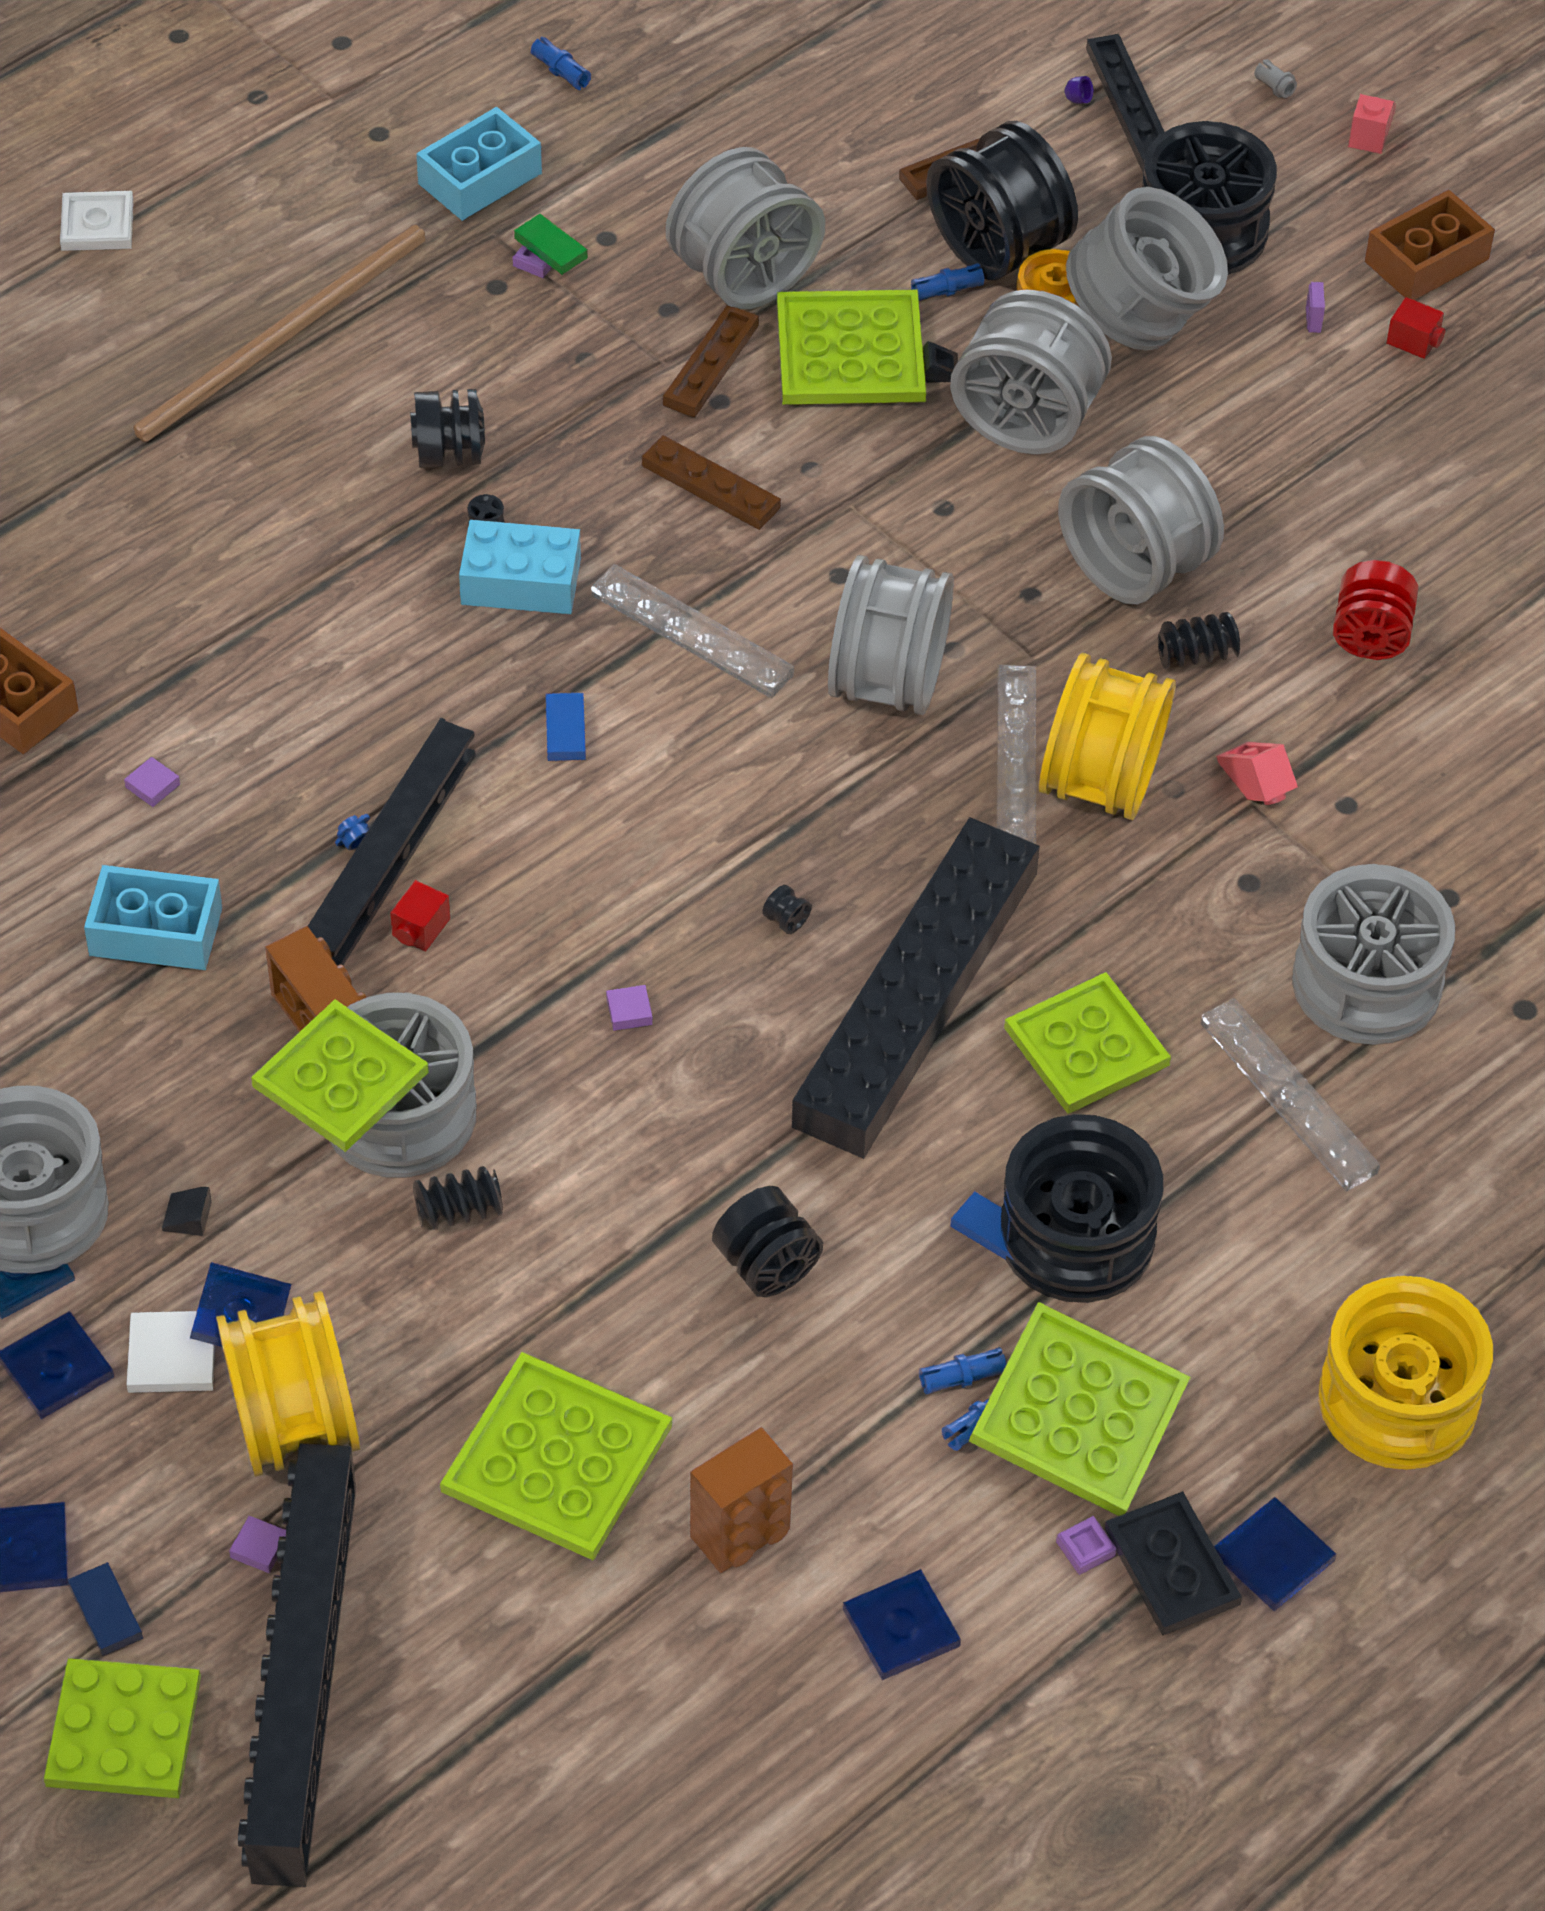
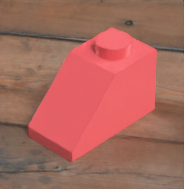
(1371, 123)
(1259, 771)

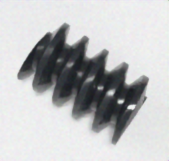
(1198, 638)
(457, 1197)

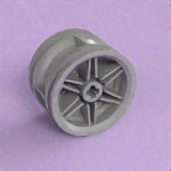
(745, 227)
(1147, 268)
(1031, 371)
(1141, 519)
(890, 634)
(1373, 954)
(420, 1128)
(48, 1207)

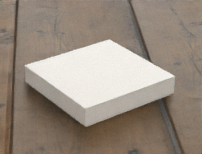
(96, 220)
(165, 1356)

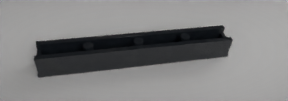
(393, 839)

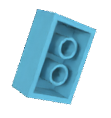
(479, 163)
(520, 567)
(153, 917)

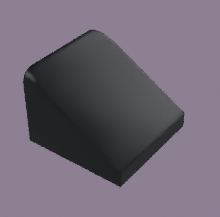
(938, 363)
(188, 1211)

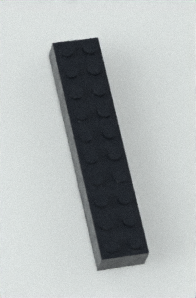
(915, 988)
(299, 1667)

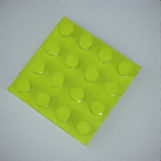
(850, 347)
(1080, 1409)
(556, 1455)

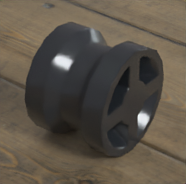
(486, 508)
(787, 909)

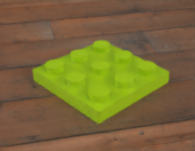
(1087, 1042)
(340, 1075)
(122, 1728)

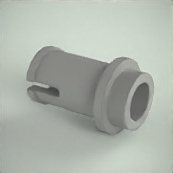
(1281, 82)

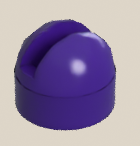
(1079, 90)

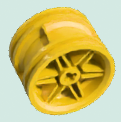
(1106, 736)
(288, 1382)
(1398, 1401)

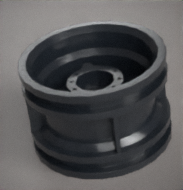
(1221, 175)
(1002, 199)
(1077, 1237)

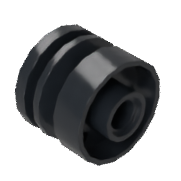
(447, 428)
(767, 1241)

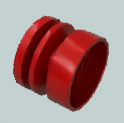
(1375, 610)

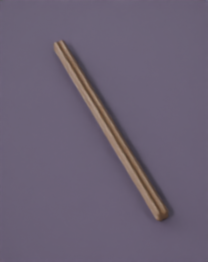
(278, 334)

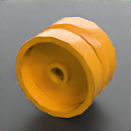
(1046, 273)

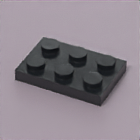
(1173, 1563)

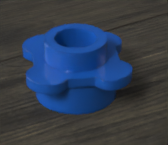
(352, 831)

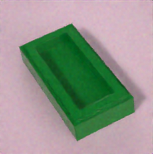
(550, 244)

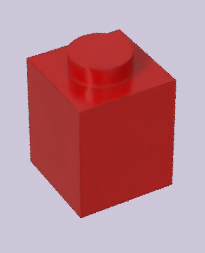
(1416, 328)
(420, 916)

